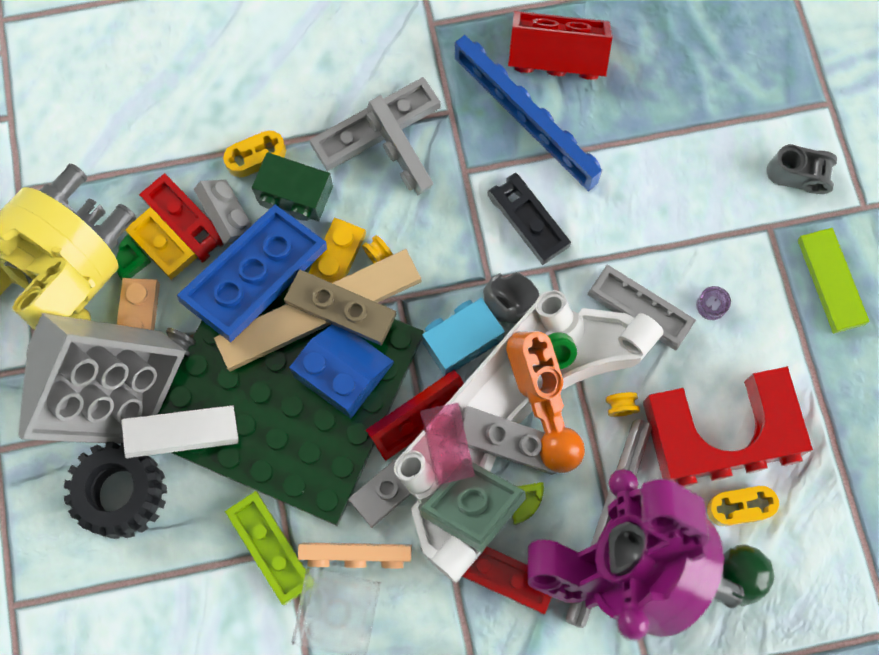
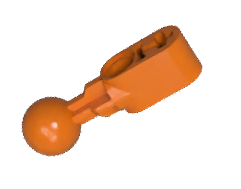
(561, 446)

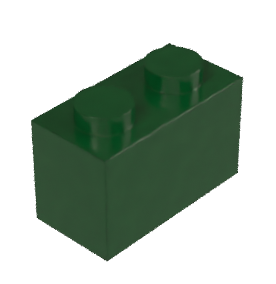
(292, 187)

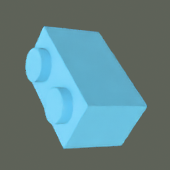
(462, 336)

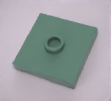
(474, 507)

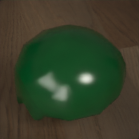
(750, 570)

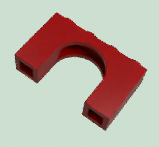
(777, 436)

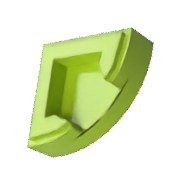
(534, 496)

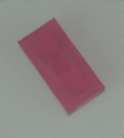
(447, 443)

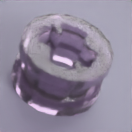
(705, 311)

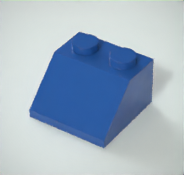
(341, 368)

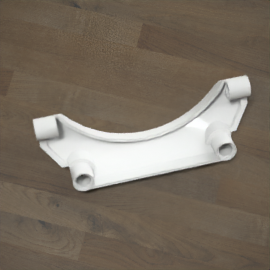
(603, 344)

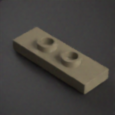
(340, 307)

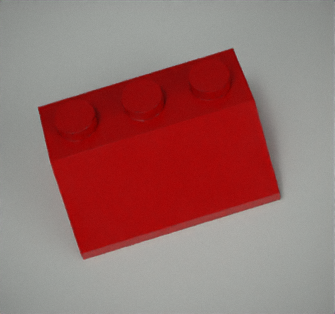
(560, 45)

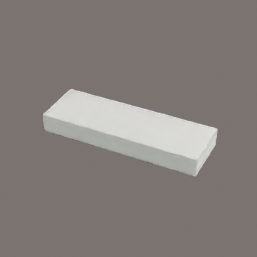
(179, 431)

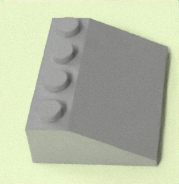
(91, 376)

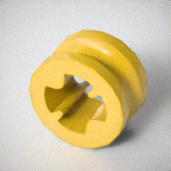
(377, 249)
(622, 404)

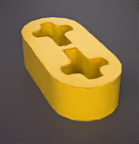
(253, 152)
(744, 514)

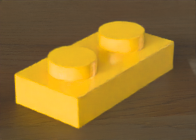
(161, 243)
(343, 244)

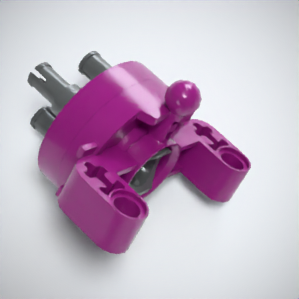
(650, 566)

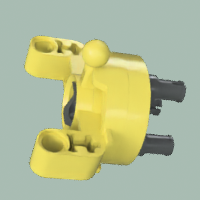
(56, 250)

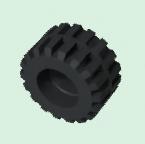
(87, 484)

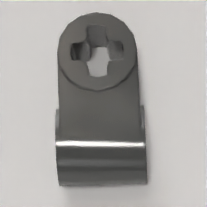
(809, 169)

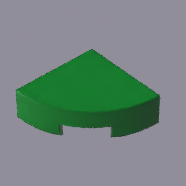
(130, 258)

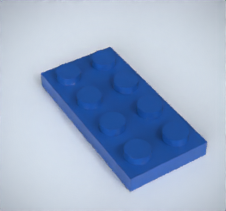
(252, 272)

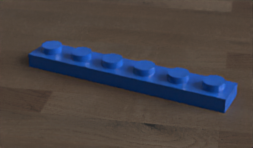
(535, 120)

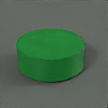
(564, 349)

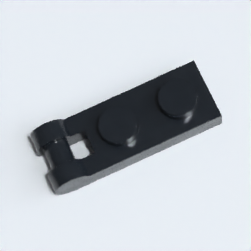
(529, 219)

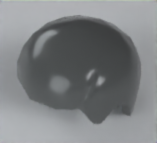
(510, 296)

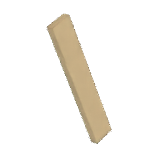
(291, 324)

